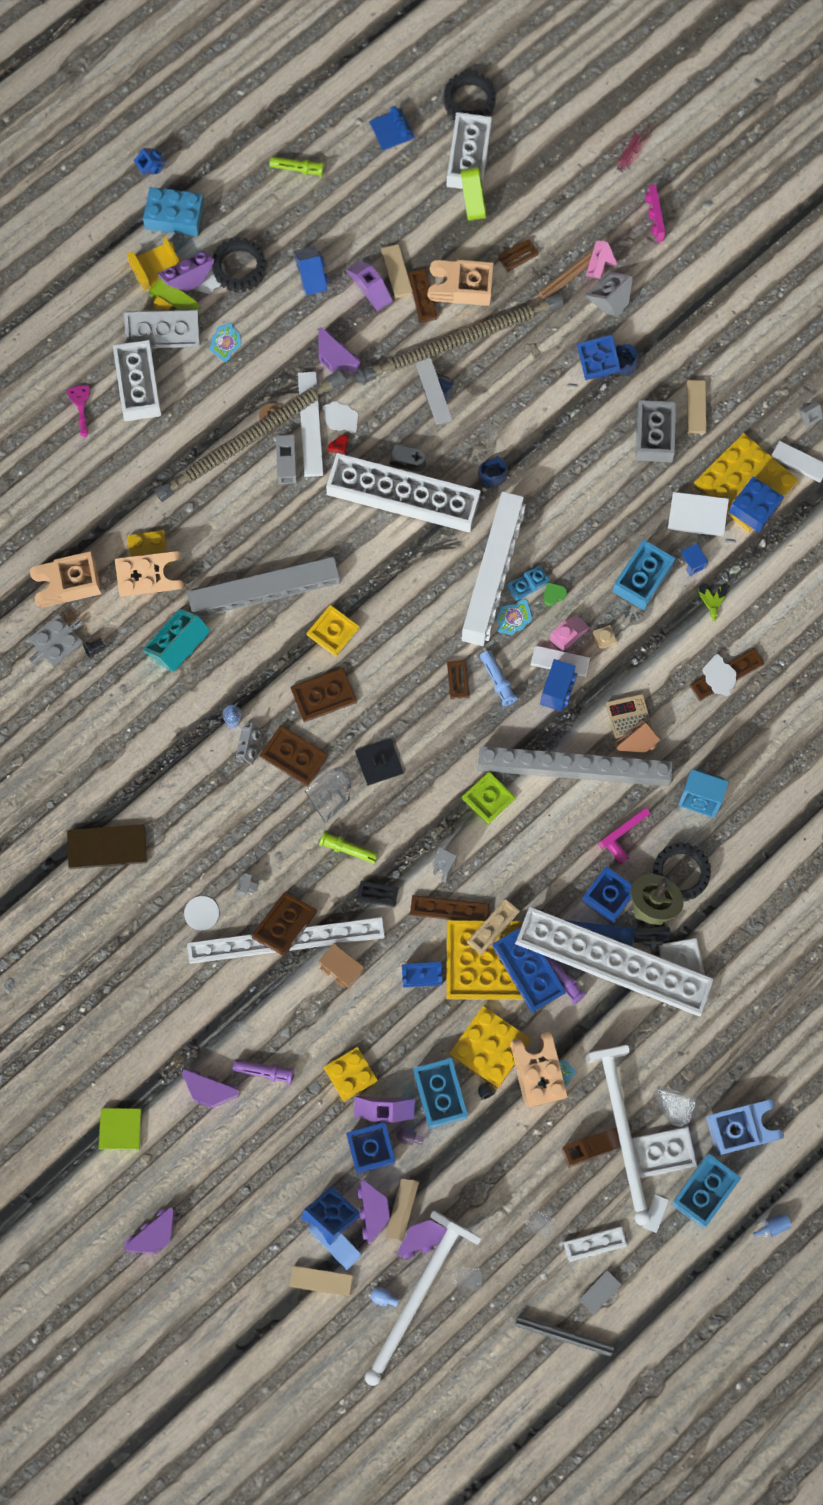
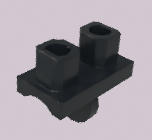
(651, 936)

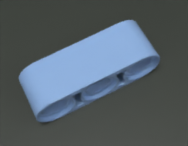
(341, 1249)

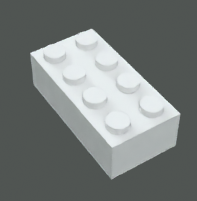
(468, 146)
(136, 380)

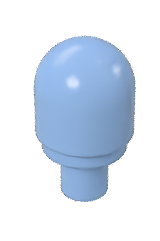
(383, 1297)

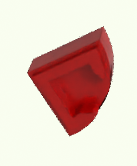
(339, 445)

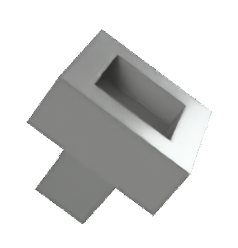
(811, 413)
(246, 885)

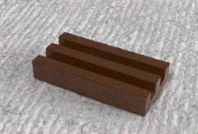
(527, 243)
(459, 695)

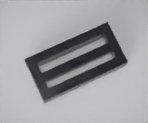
(383, 895)

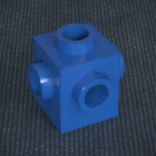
(150, 161)

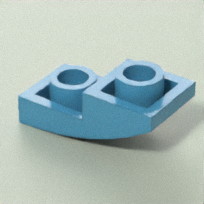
(528, 583)

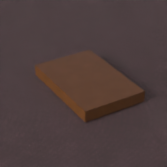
(323, 695)
(294, 755)
(284, 924)

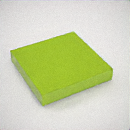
(488, 797)
(120, 1129)

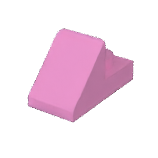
(601, 255)

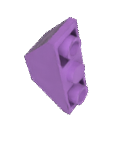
(188, 272)
(370, 284)
(335, 354)
(208, 1090)
(384, 1108)
(374, 1211)
(153, 1235)
(421, 1237)

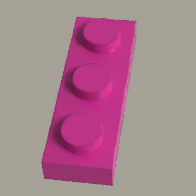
(655, 213)

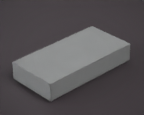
(600, 1292)

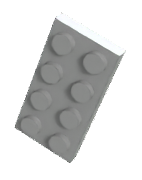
(163, 328)

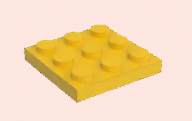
(487, 1047)

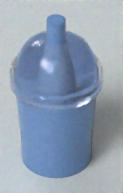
(232, 715)
(770, 1227)

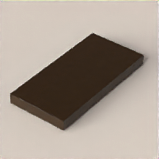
(106, 846)

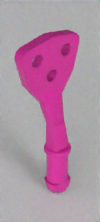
(80, 403)

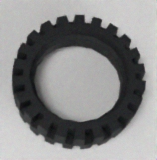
(469, 79)
(233, 246)
(693, 852)

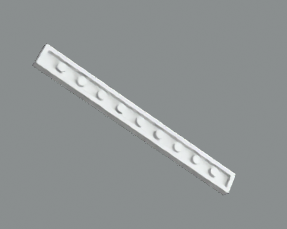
(311, 937)

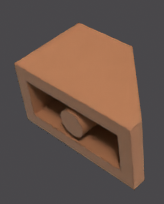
(638, 739)

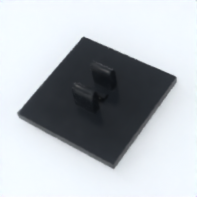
(379, 762)

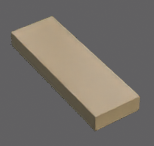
(396, 271)
(696, 406)
(493, 926)
(402, 1210)
(321, 1281)

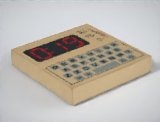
(626, 714)

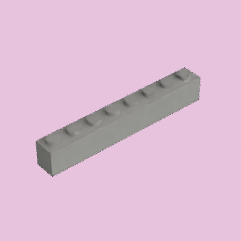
(263, 587)

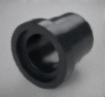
(93, 646)

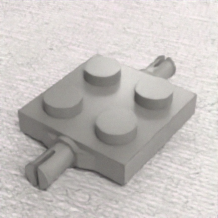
(56, 641)

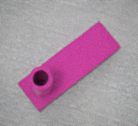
(610, 841)

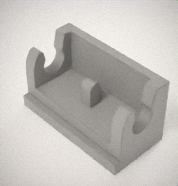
(446, 862)

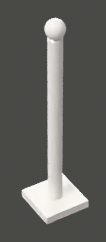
(641, 1216)
(373, 1375)

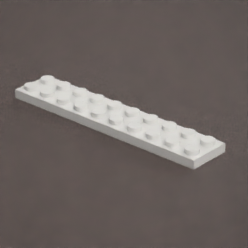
(614, 961)

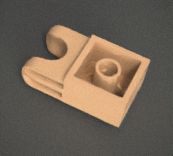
(465, 282)
(152, 571)
(69, 579)
(533, 1068)

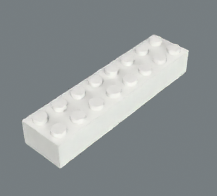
(403, 492)
(493, 569)

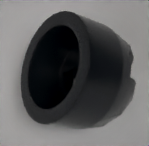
(486, 1091)

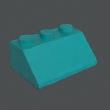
(176, 639)

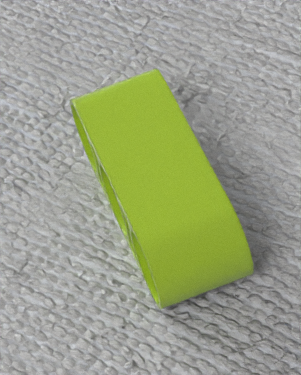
(473, 193)
(173, 296)

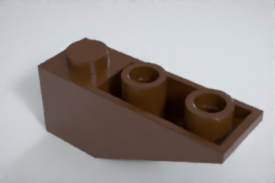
(591, 1147)

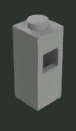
(286, 459)

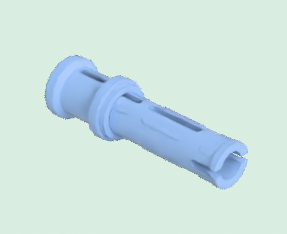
(501, 685)

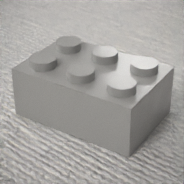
(655, 431)

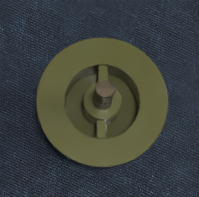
(655, 899)

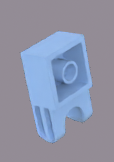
(747, 1125)

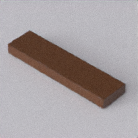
(742, 665)
(448, 909)

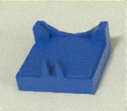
(598, 357)
(330, 1214)

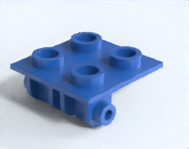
(391, 129)

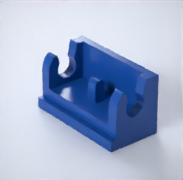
(421, 974)

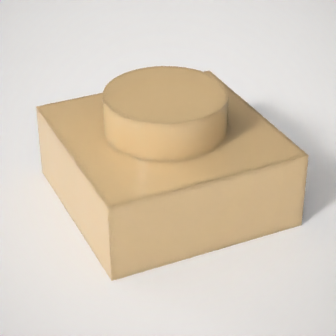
(604, 637)

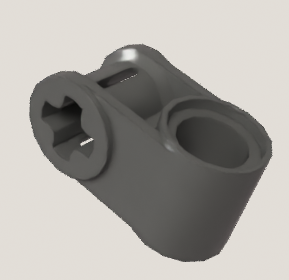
(406, 458)

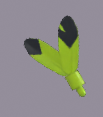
(713, 603)

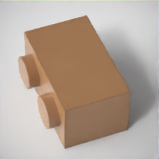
(340, 966)

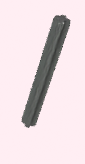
(564, 1335)

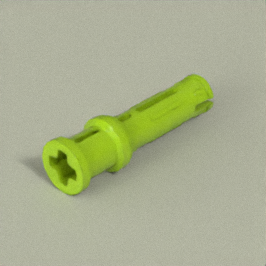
(305, 166)
(340, 844)

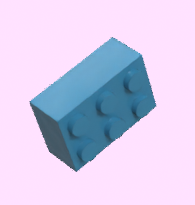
(173, 211)
(643, 575)
(703, 793)
(440, 1093)
(706, 1191)

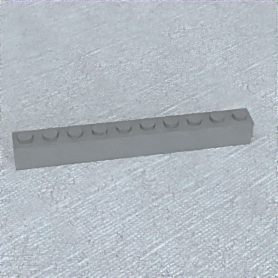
(574, 766)

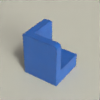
(695, 559)

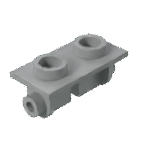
(250, 735)

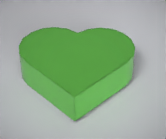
(553, 594)

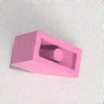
(568, 632)

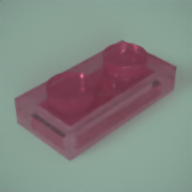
(626, 158)

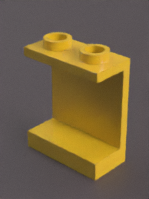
(153, 262)

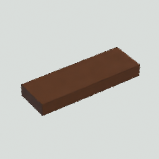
(424, 306)

